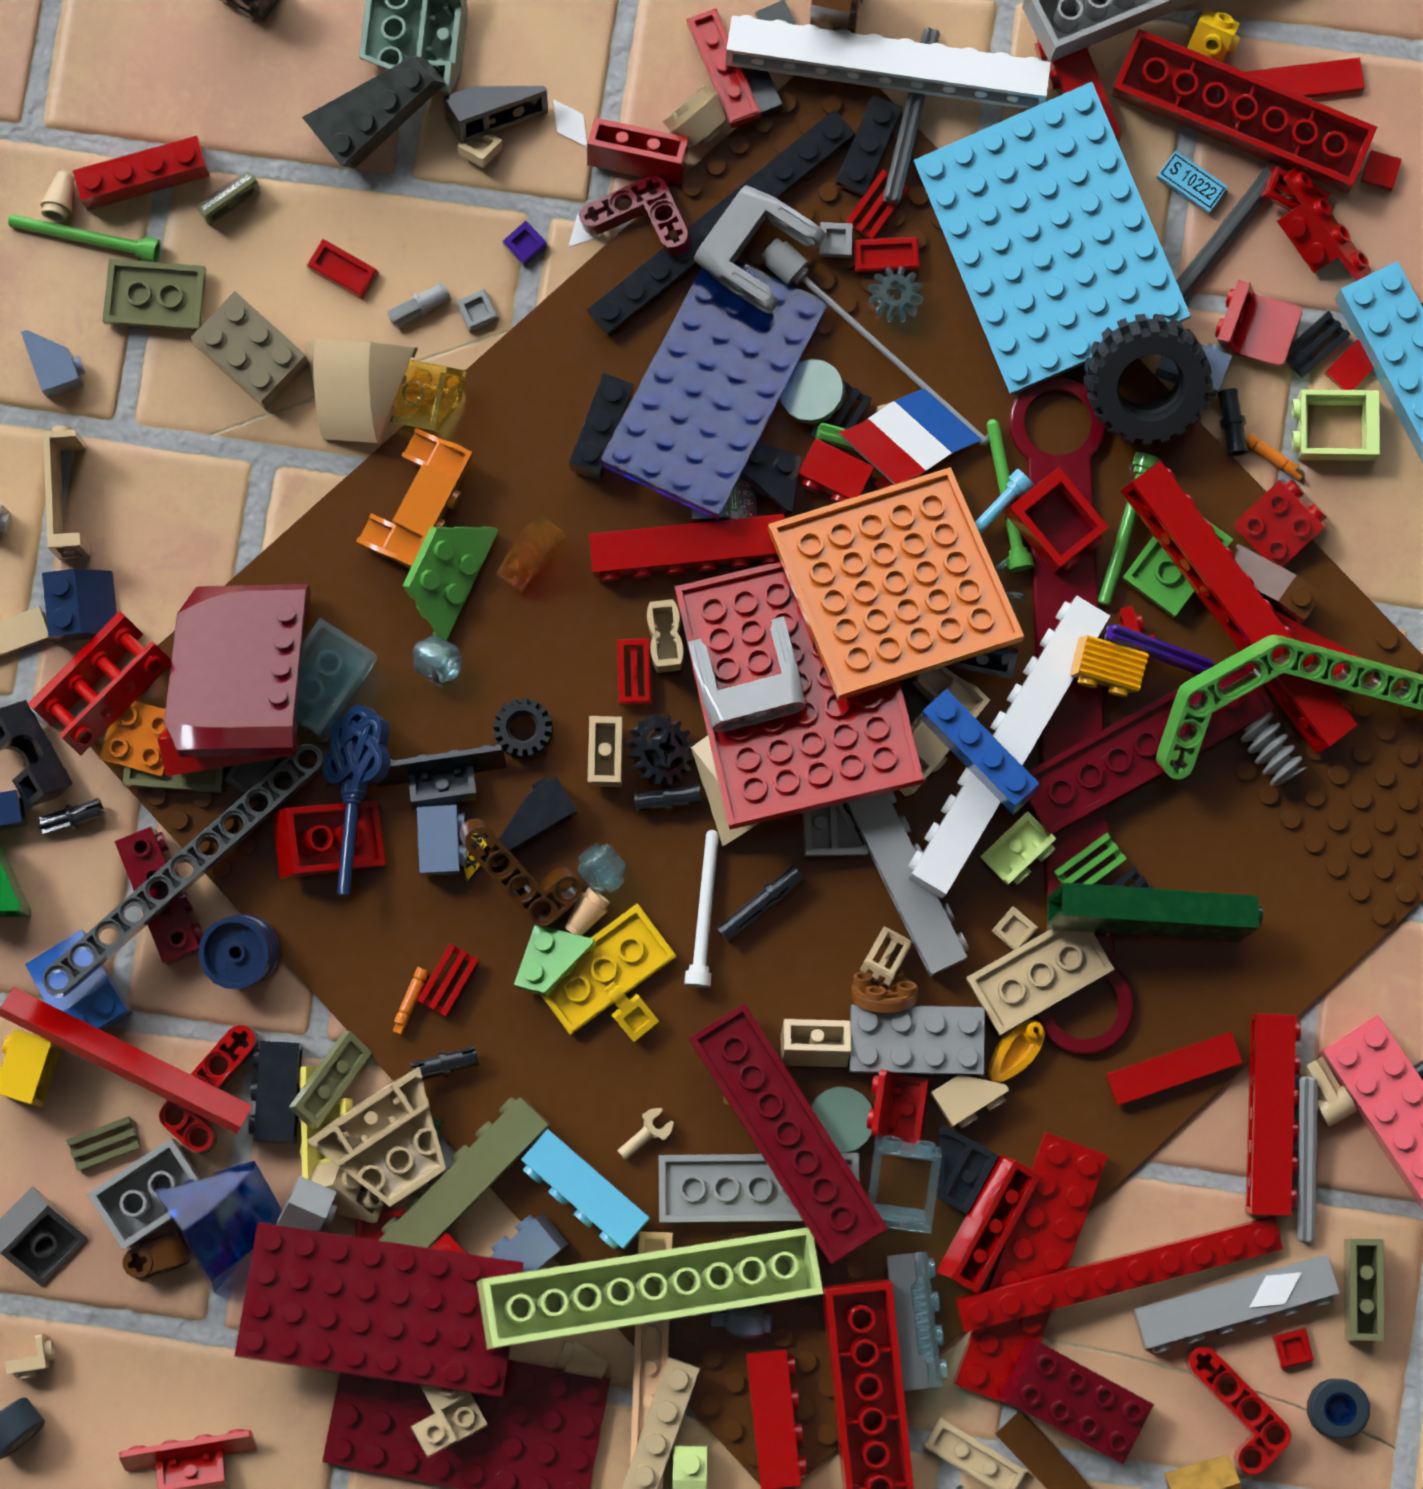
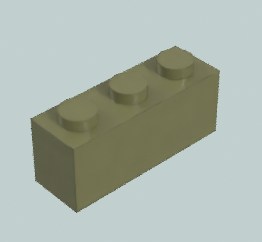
(1364, 1289)

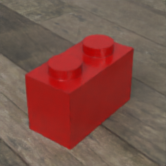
(834, 472)

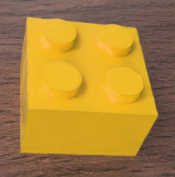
(27, 1067)

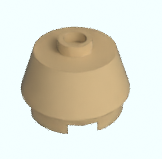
(697, 117)

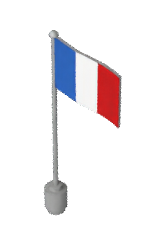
(908, 432)

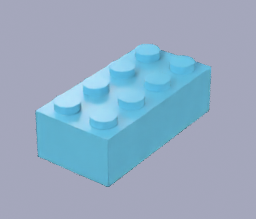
(585, 1189)

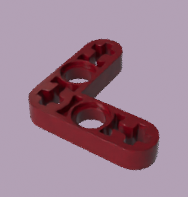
(650, 204)

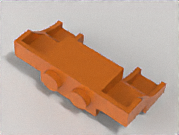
(426, 502)

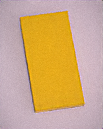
(625, 953)

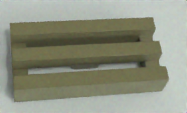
(77, 1153)

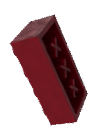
(1076, 1400)

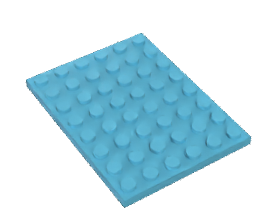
(1049, 235)

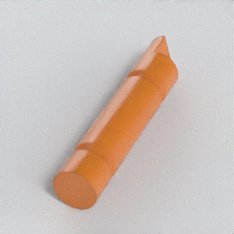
(1273, 456)
(410, 1000)

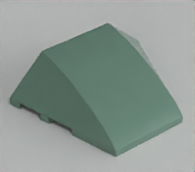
(416, 28)

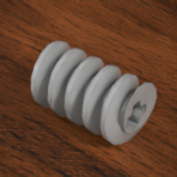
(1272, 750)

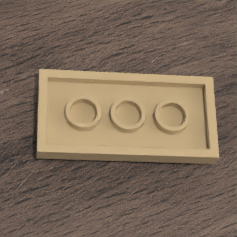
(1038, 976)

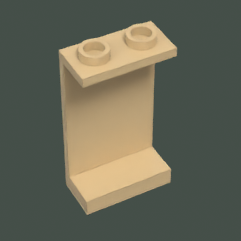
(59, 543)

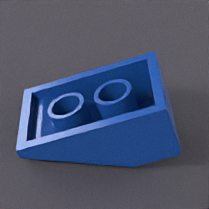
(94, 1000)

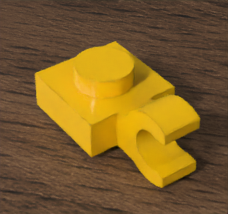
(632, 1014)

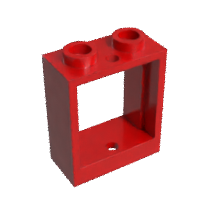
(1034, 536)

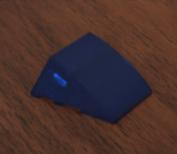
(221, 1217)

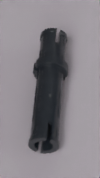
(761, 903)

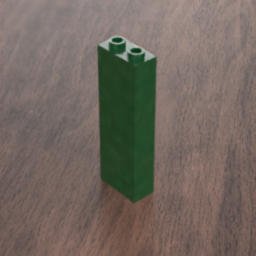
(1153, 912)

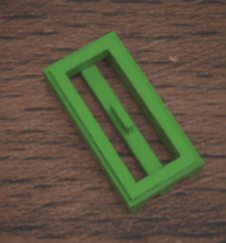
(1112, 849)

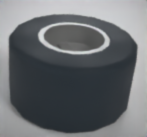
(18, 1425)

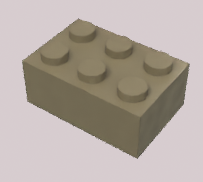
(250, 350)

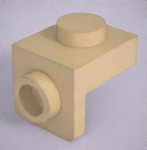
(27, 1366)

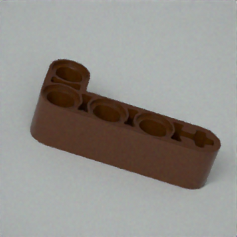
(512, 870)

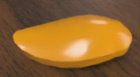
(1016, 1050)

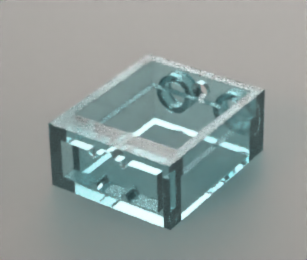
(904, 1217)

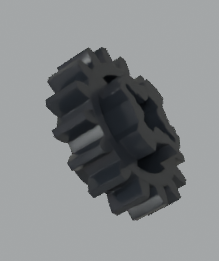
(656, 754)

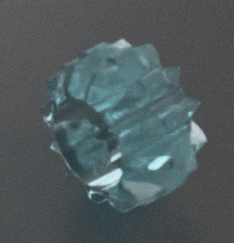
(908, 296)

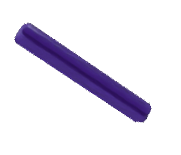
(1158, 649)

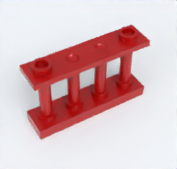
(86, 669)

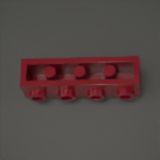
(172, 929)

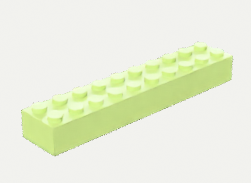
(649, 1287)

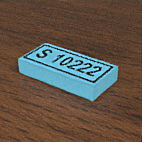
(1192, 182)

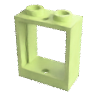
(1369, 424)

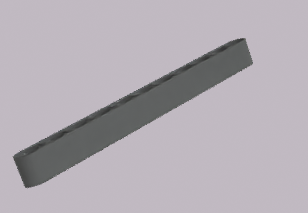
(177, 885)

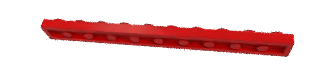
(1118, 1274)

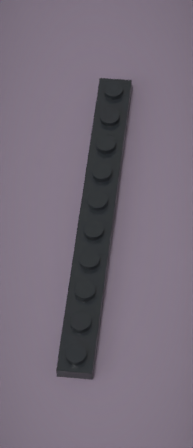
(773, 179)

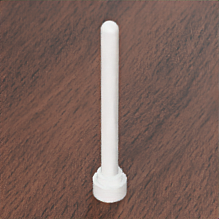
(699, 973)

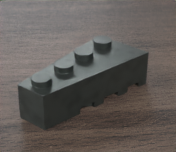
(374, 110)

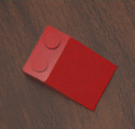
(311, 839)

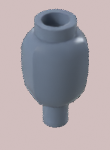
(745, 1322)

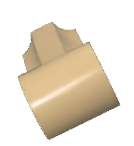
(1333, 1100)

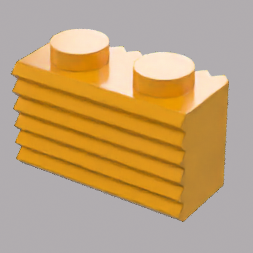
(1108, 665)

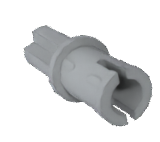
(418, 305)

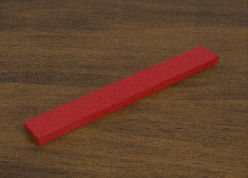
(125, 1060)

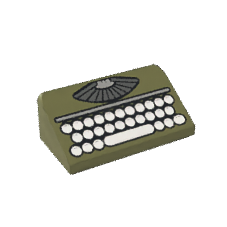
(228, 197)

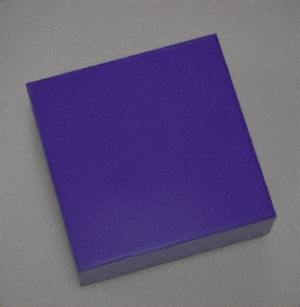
(525, 243)

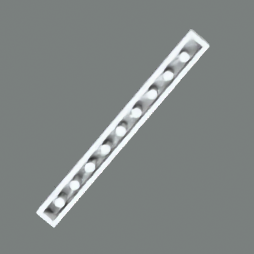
(887, 62)
(1017, 733)

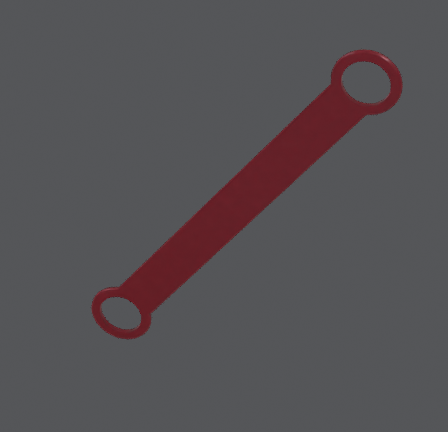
(1081, 707)

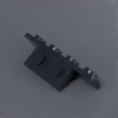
(444, 776)

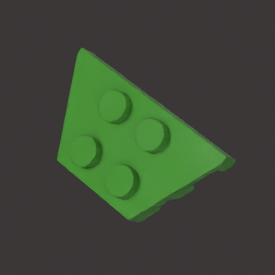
(446, 572)

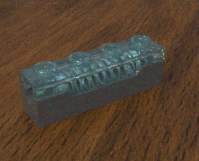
(916, 1321)

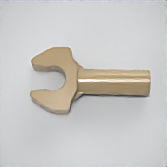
(646, 1133)

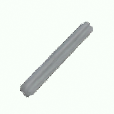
(1307, 1159)

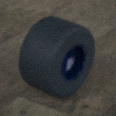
(1348, 1414)

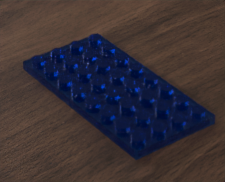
(712, 390)

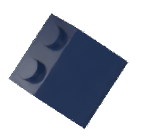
(78, 603)

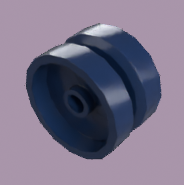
(221, 957)

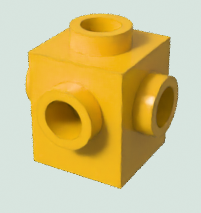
(1215, 35)

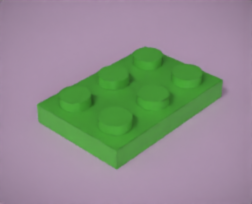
(1159, 579)

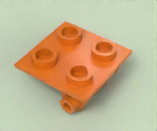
(134, 737)

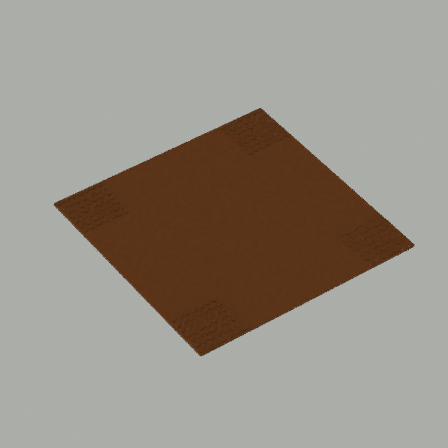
(1323, 851)

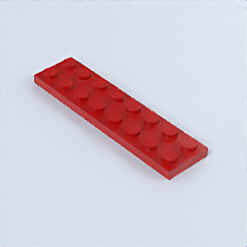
(1036, 1247)

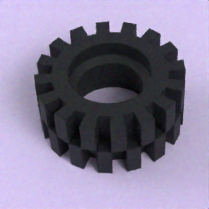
(516, 709)

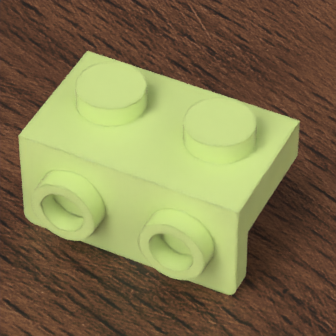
(1018, 849)

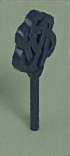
(355, 759)

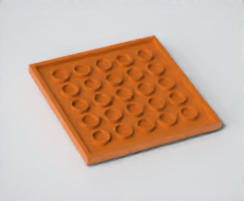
(895, 583)

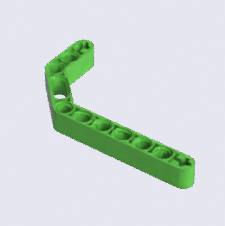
(1264, 670)

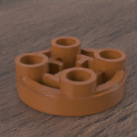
(878, 997)

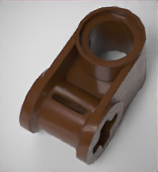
(162, 1255)

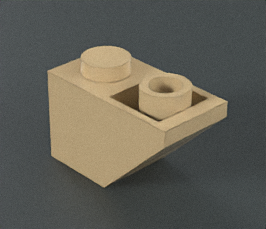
(966, 1095)
(351, 1197)

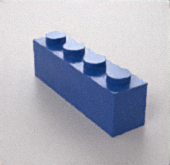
(980, 751)

